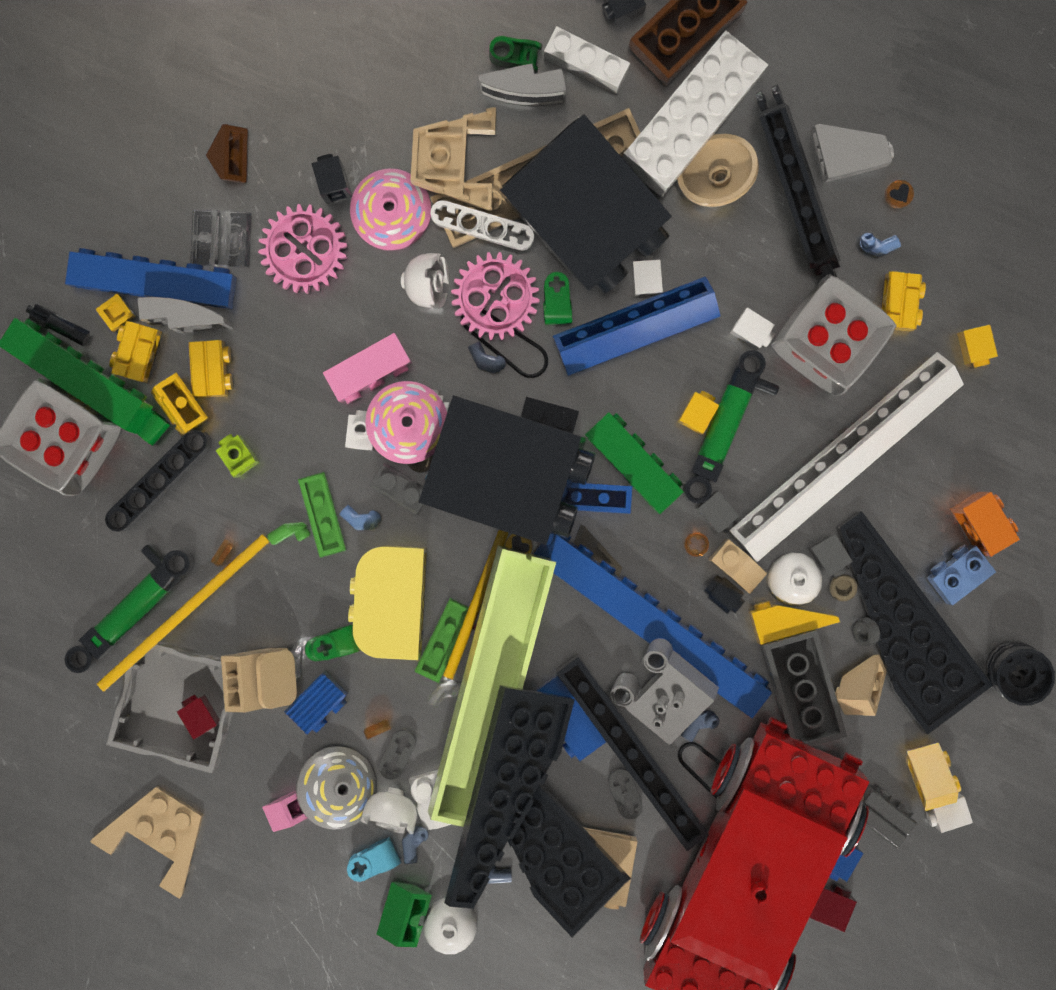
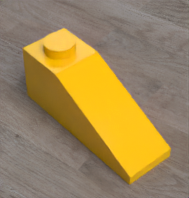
(781, 621)

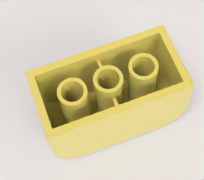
(389, 602)

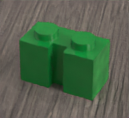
(402, 914)

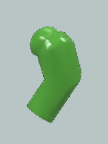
(284, 531)

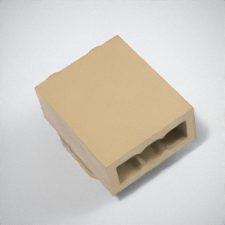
(258, 679)
(622, 850)

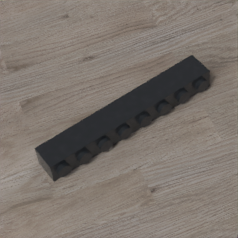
(632, 752)

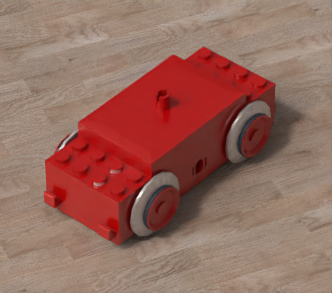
(761, 868)

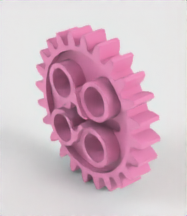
(318, 230)
(515, 310)

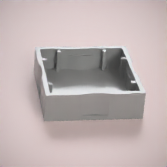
(153, 694)

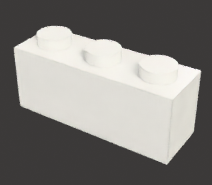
(586, 60)

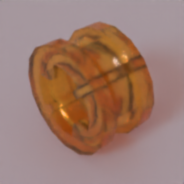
(698, 536)

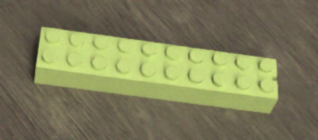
(496, 658)

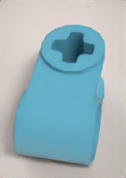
(378, 859)

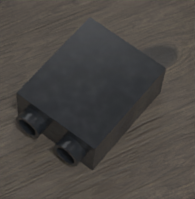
(587, 206)
(506, 471)

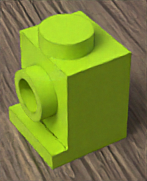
(243, 462)

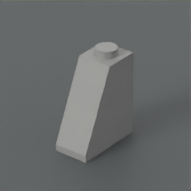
(849, 151)

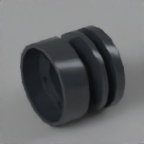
(1034, 679)

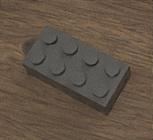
(804, 688)

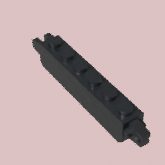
(798, 184)

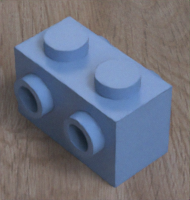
(962, 576)

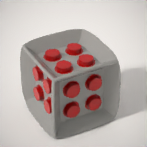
(834, 335)
(56, 438)

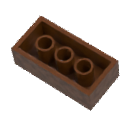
(682, 33)

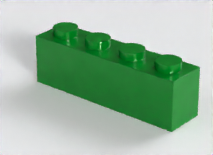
(634, 463)

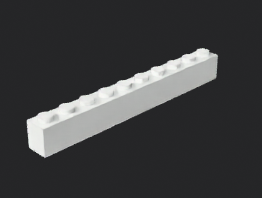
(847, 456)

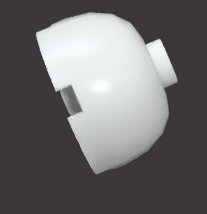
(425, 280)
(794, 579)
(390, 811)
(449, 928)

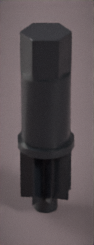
(52, 321)

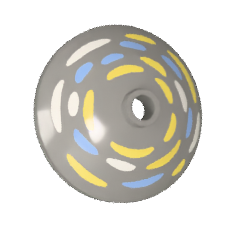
(319, 785)

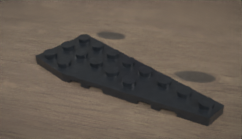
(919, 650)
(518, 750)
(564, 864)

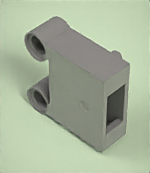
(670, 698)

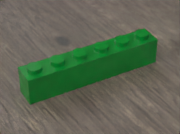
(75, 375)

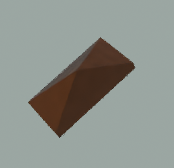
(229, 153)

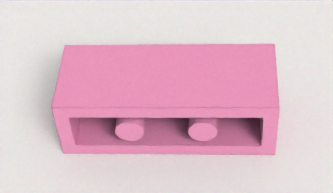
(368, 369)

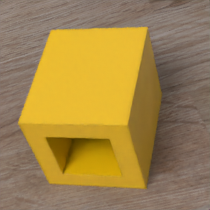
(977, 346)
(698, 412)

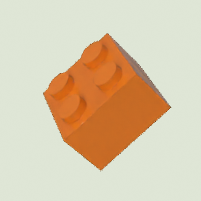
(985, 522)

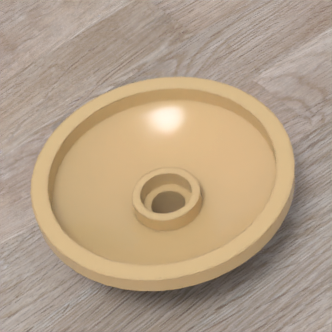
(721, 158)

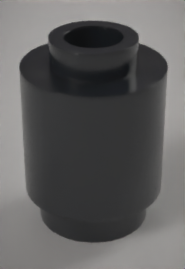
(724, 594)

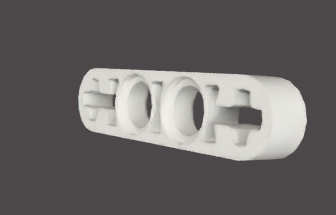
(483, 221)

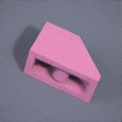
(284, 812)

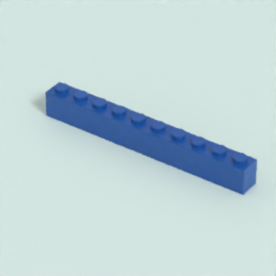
(651, 622)

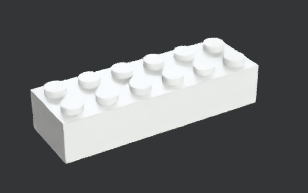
(694, 113)

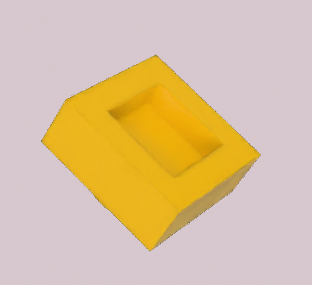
(115, 312)

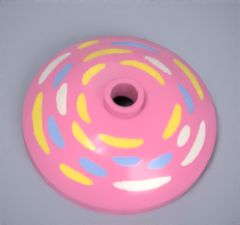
(391, 228)
(385, 425)

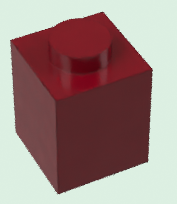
(198, 715)

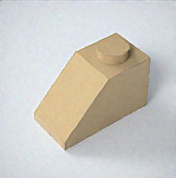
(737, 565)
(862, 688)

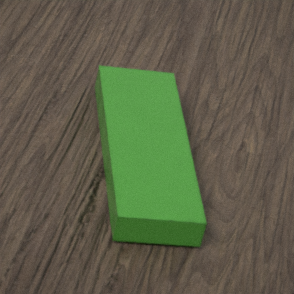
(322, 514)
(442, 641)

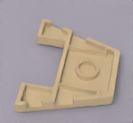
(441, 158)
(165, 826)

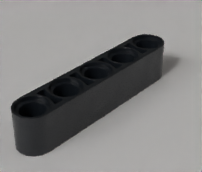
(146, 486)

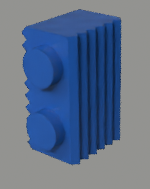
(316, 702)

